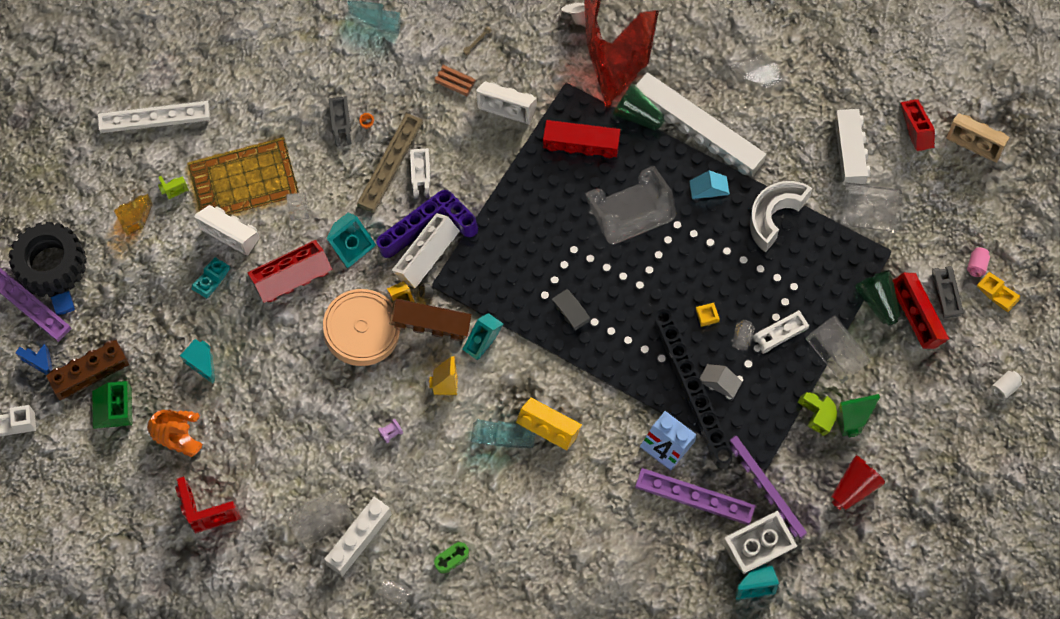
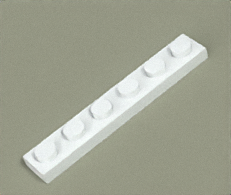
(154, 117)

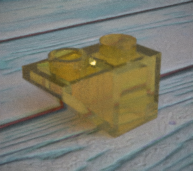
(134, 214)

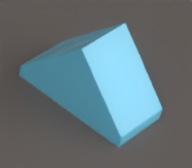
(709, 185)

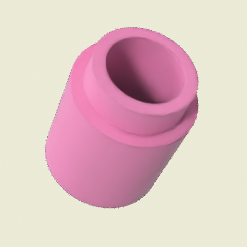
(978, 262)

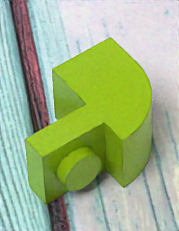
(824, 412)

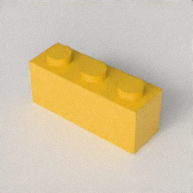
(548, 423)

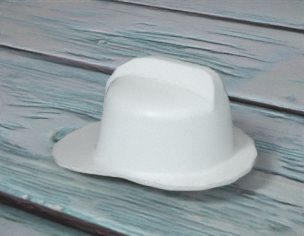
(577, 12)

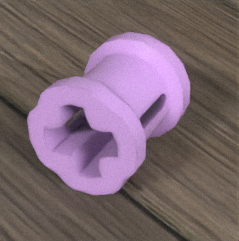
(390, 431)

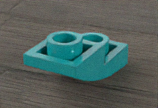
(211, 278)

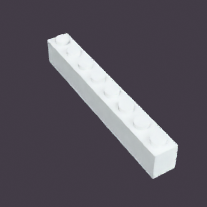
(703, 127)

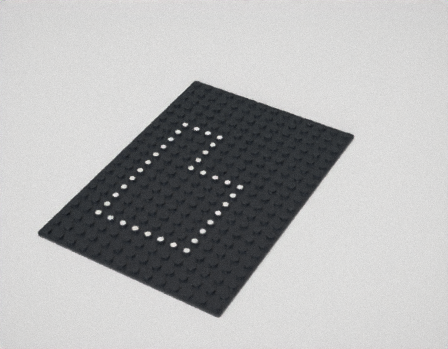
(544, 239)

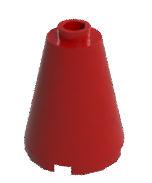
(856, 484)

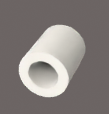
(1006, 385)

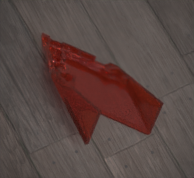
(619, 61)

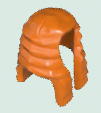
(171, 431)

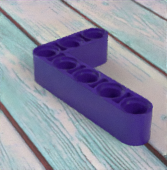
(422, 217)

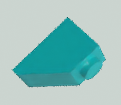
(482, 336)
(200, 359)

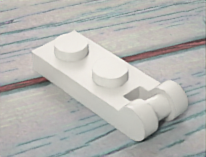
(781, 331)

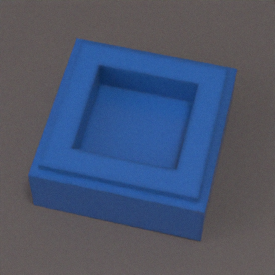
(63, 303)

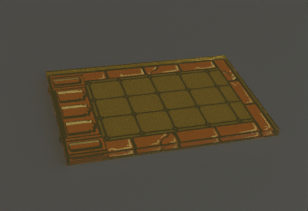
(244, 177)

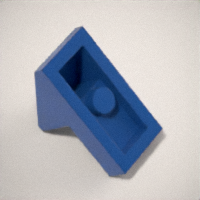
(39, 361)

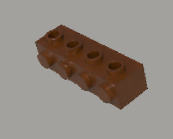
(430, 319)
(87, 369)

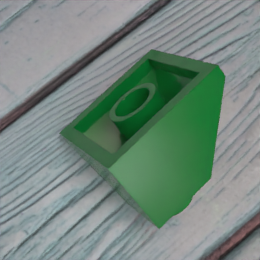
(855, 414)

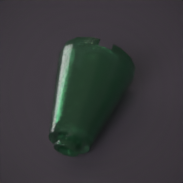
(639, 109)
(880, 296)

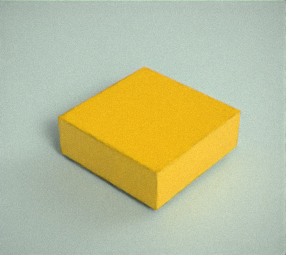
(707, 314)

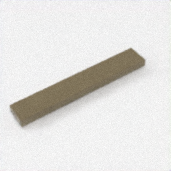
(389, 163)

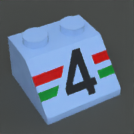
(668, 440)

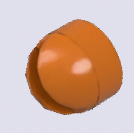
(365, 117)

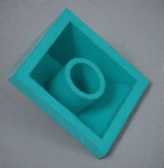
(350, 239)
(759, 582)

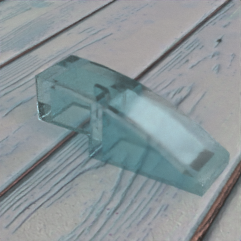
(375, 16)
(502, 434)

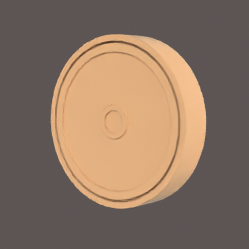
(359, 327)

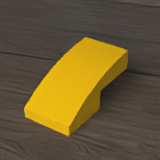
(996, 291)

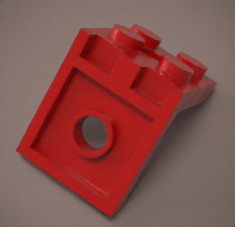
(206, 518)

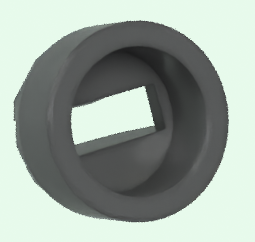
(426, 291)

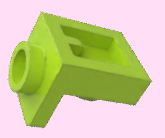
(174, 187)

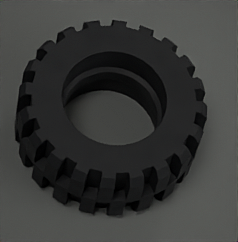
(41, 238)

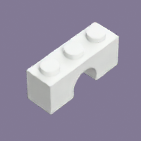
(19, 420)

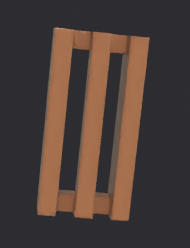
(445, 71)

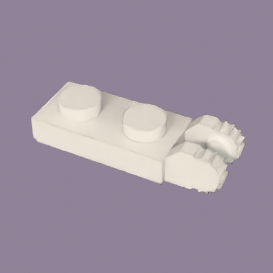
(420, 171)

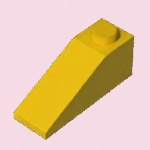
(445, 378)

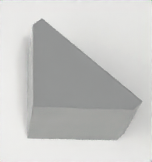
(721, 380)

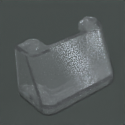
(634, 208)

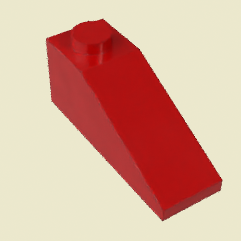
(918, 125)

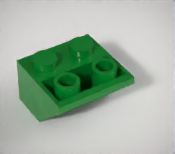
(112, 405)

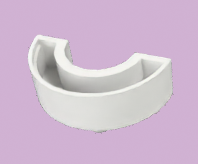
(773, 198)

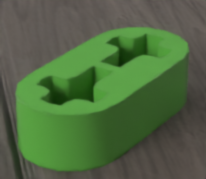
(448, 554)

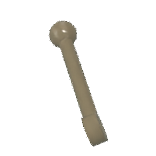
(467, 50)

